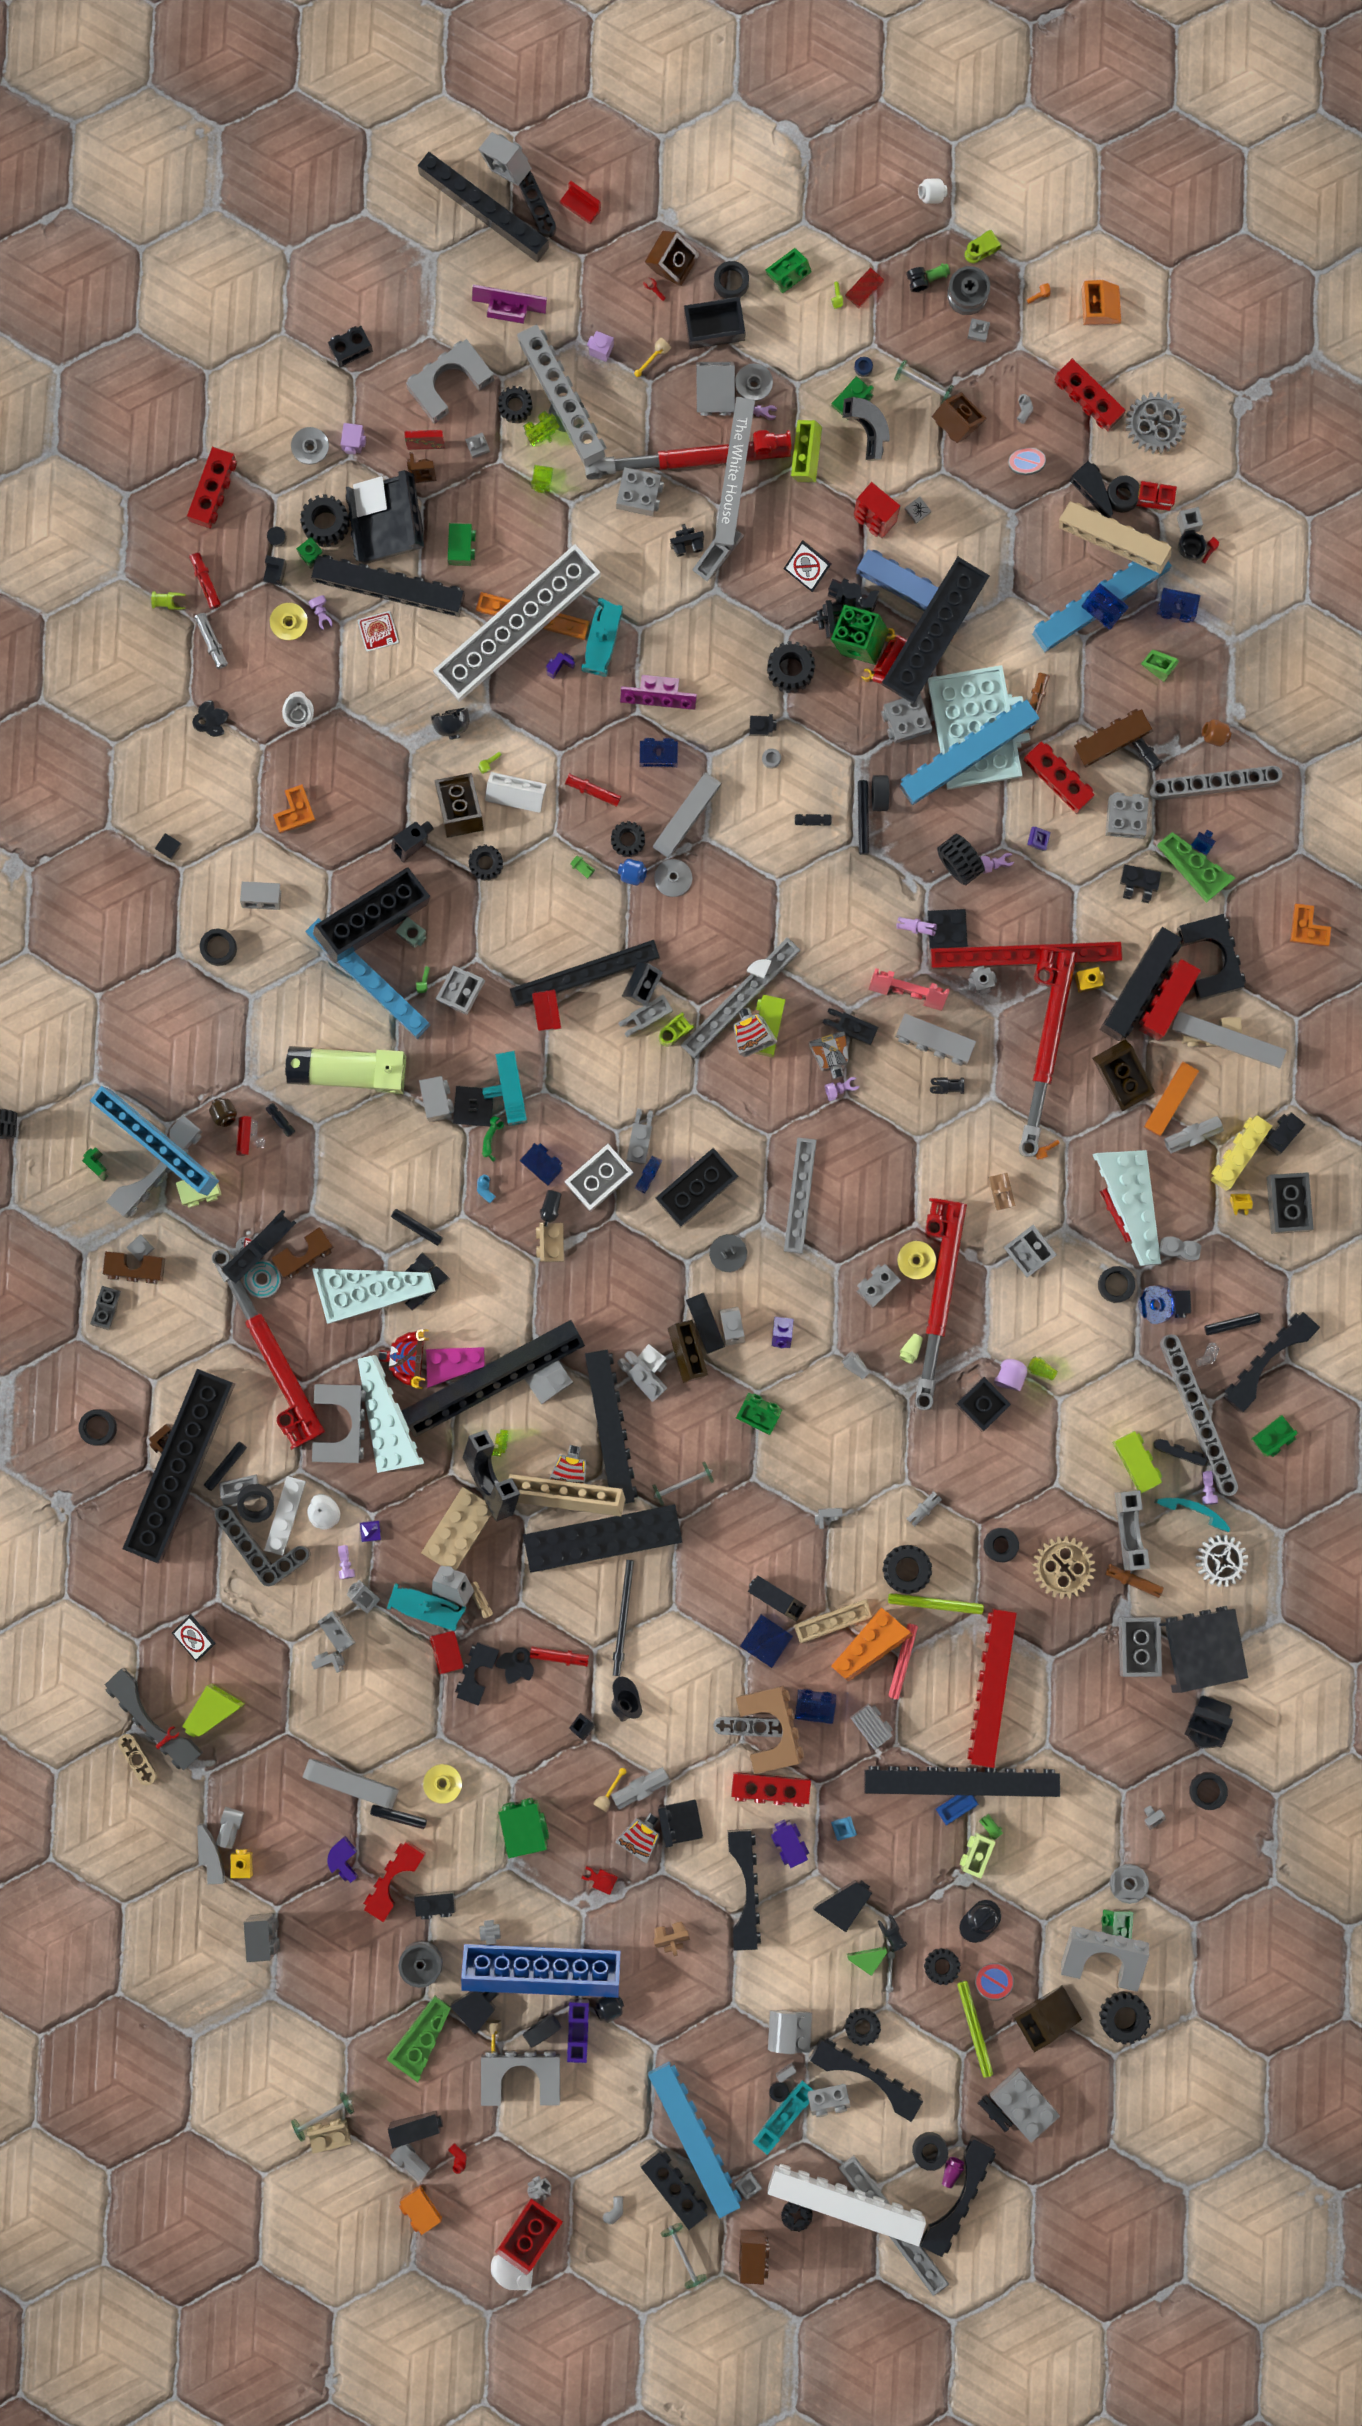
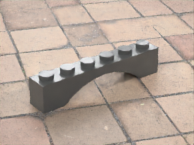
(125, 1689)

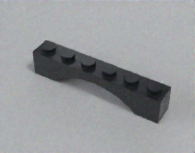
(1245, 1389)
(745, 1932)
(831, 2058)
(940, 2232)

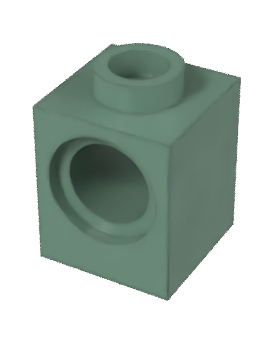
(408, 925)

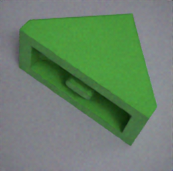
(1160, 664)
(868, 1959)

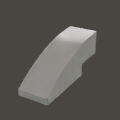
(715, 557)
(210, 1856)

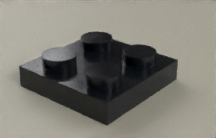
(950, 929)

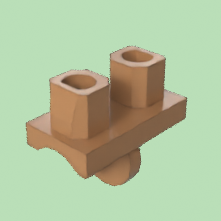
(1001, 1191)
(662, 1939)

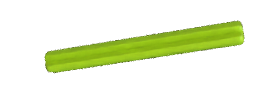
(933, 1603)
(975, 2029)

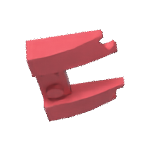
(934, 995)

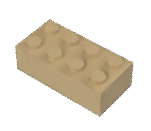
(458, 1530)

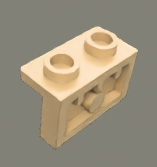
(551, 1242)
(329, 2136)

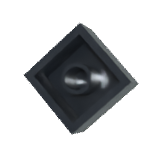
(983, 1404)

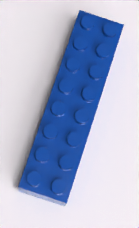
(540, 1970)

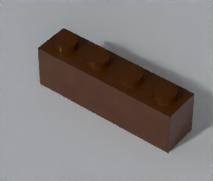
(1113, 738)

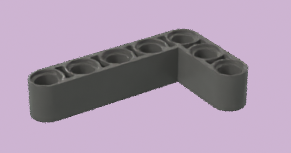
(255, 1551)

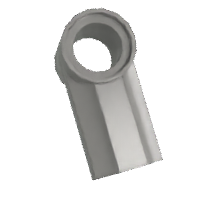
(230, 1823)
(406, 2157)

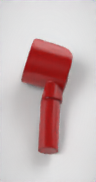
(653, 287)
(1213, 543)
(167, 1738)

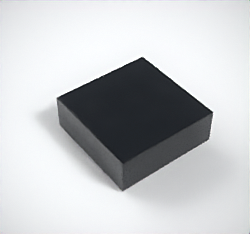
(168, 846)

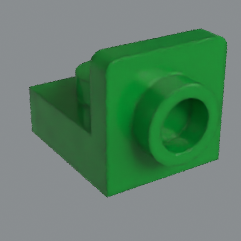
(309, 551)

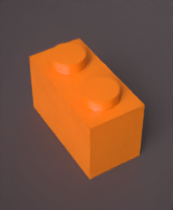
(420, 2210)

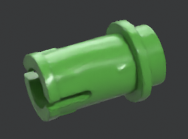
(938, 272)
(582, 866)
(991, 1827)

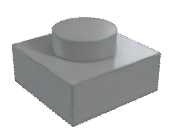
(140, 1247)

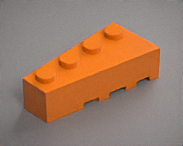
(871, 1644)

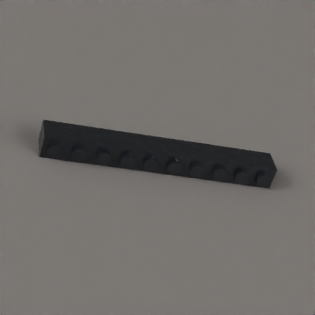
(493, 1378)
(961, 1783)

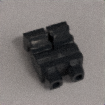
(850, 595)
(424, 1264)

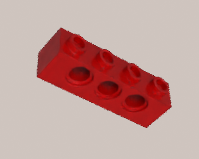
(1101, 397)
(216, 459)
(1060, 787)
(741, 1780)

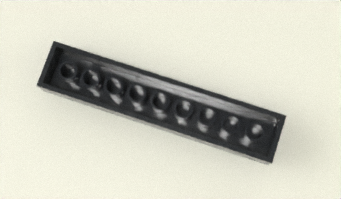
(178, 1466)

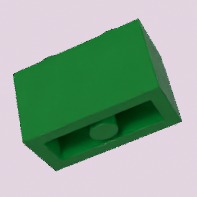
(460, 544)

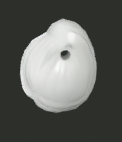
(296, 715)
(323, 1512)

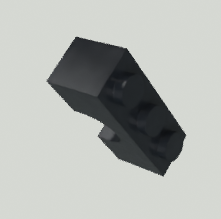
(470, 1689)

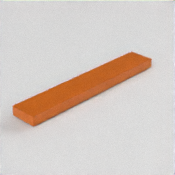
(560, 624)

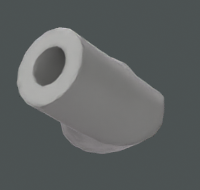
(1026, 408)
(617, 2211)

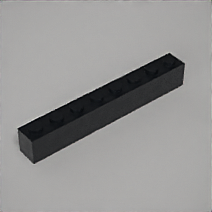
(483, 206)
(387, 585)
(609, 1423)

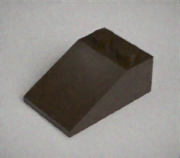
(459, 805)
(1124, 1074)

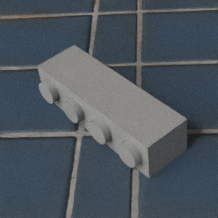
(935, 1039)

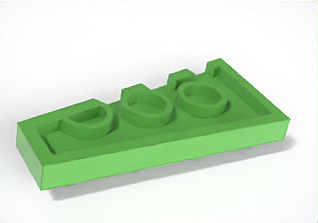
(1201, 874)
(416, 2045)

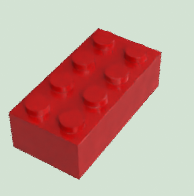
(1169, 1000)

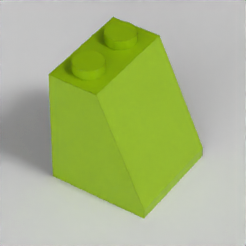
(210, 1710)

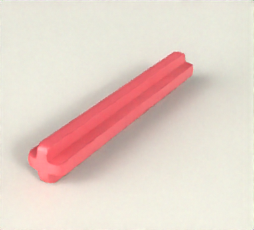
(902, 1663)

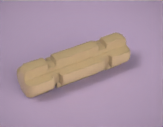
(481, 1601)

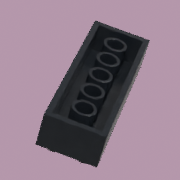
(371, 915)
(1139, 986)

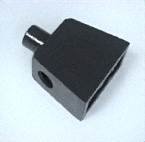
(411, 840)
(475, 2008)

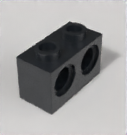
(352, 351)

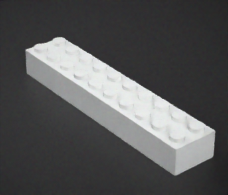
(517, 623)

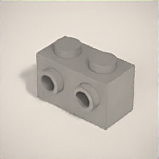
(878, 1285)

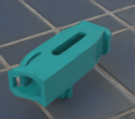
(602, 638)
(509, 1089)
(425, 1607)

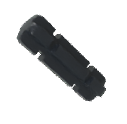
(813, 819)
(279, 1118)

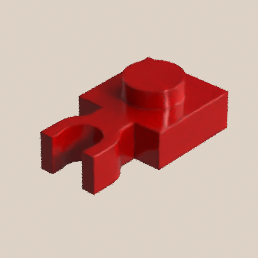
(603, 1880)

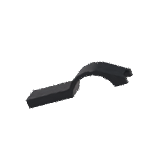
(258, 1247)

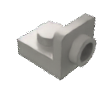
(831, 1514)
(362, 1596)

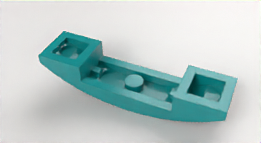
(1215, 1520)
(782, 2118)

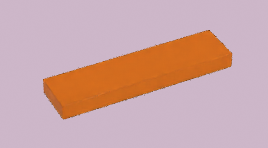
(1171, 1099)

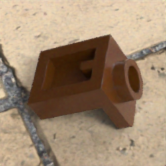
(161, 1435)

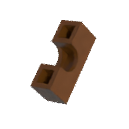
(318, 1246)
(116, 1266)

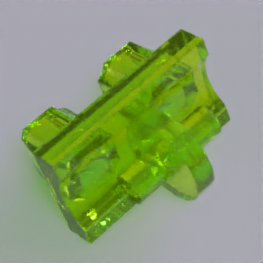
(542, 430)

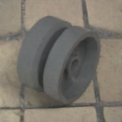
(968, 290)
(420, 1952)

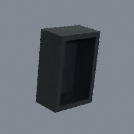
(714, 323)

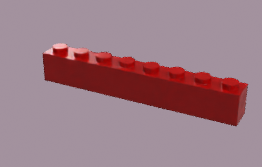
(992, 1689)

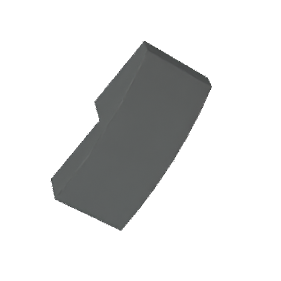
(105, 1308)

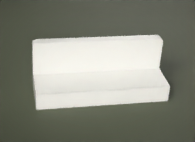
(515, 792)

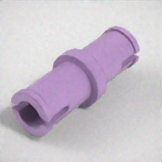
(916, 926)

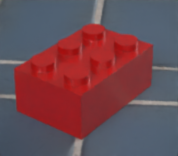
(876, 510)
(528, 2236)

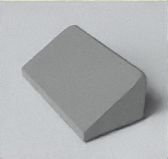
(230, 1489)

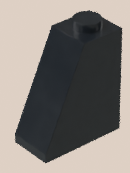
(776, 1598)
(845, 1904)
(414, 2128)

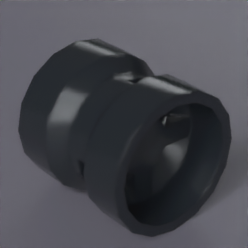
(917, 279)

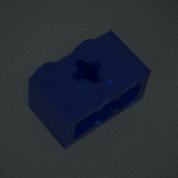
(1187, 602)
(668, 755)

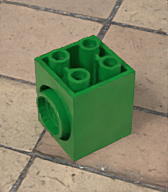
(860, 634)
(523, 1828)

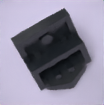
(1209, 1723)

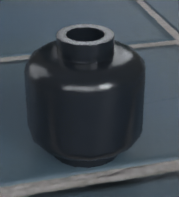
(608, 2008)

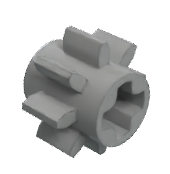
(490, 1932)
(539, 2189)

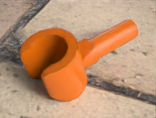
(1044, 292)
(1042, 1151)

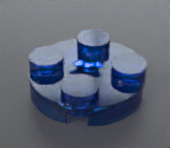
(648, 1174)
(1165, 1299)

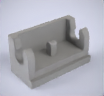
(260, 895)
(336, 1632)

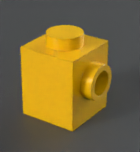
(1089, 979)
(241, 1864)

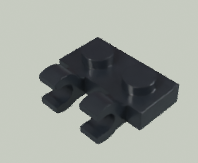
(1139, 878)

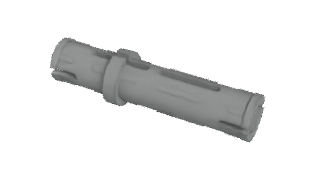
(214, 647)

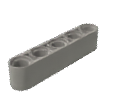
(687, 815)
(350, 1783)

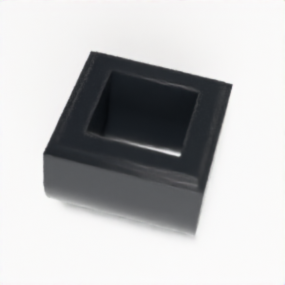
(582, 1726)

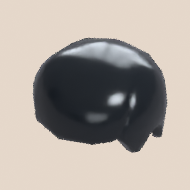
(1192, 545)

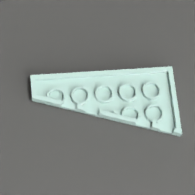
(1131, 1194)
(361, 1291)
(386, 1422)

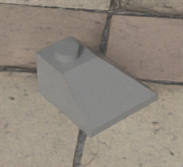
(549, 1381)

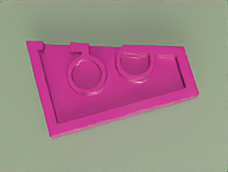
(451, 1363)

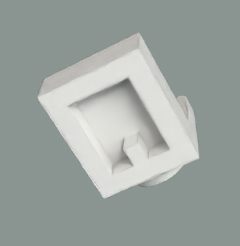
(653, 1359)

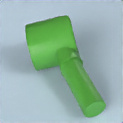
(422, 987)

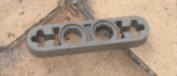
(750, 1731)

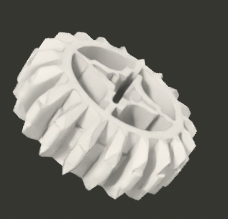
(1217, 1568)

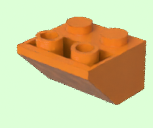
(1100, 302)

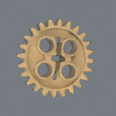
(1050, 1579)

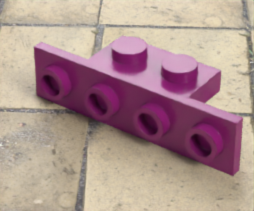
(508, 304)
(658, 692)

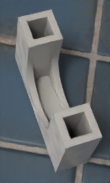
(462, 358)
(348, 1449)
(1133, 1553)
(1085, 1943)
(544, 2065)

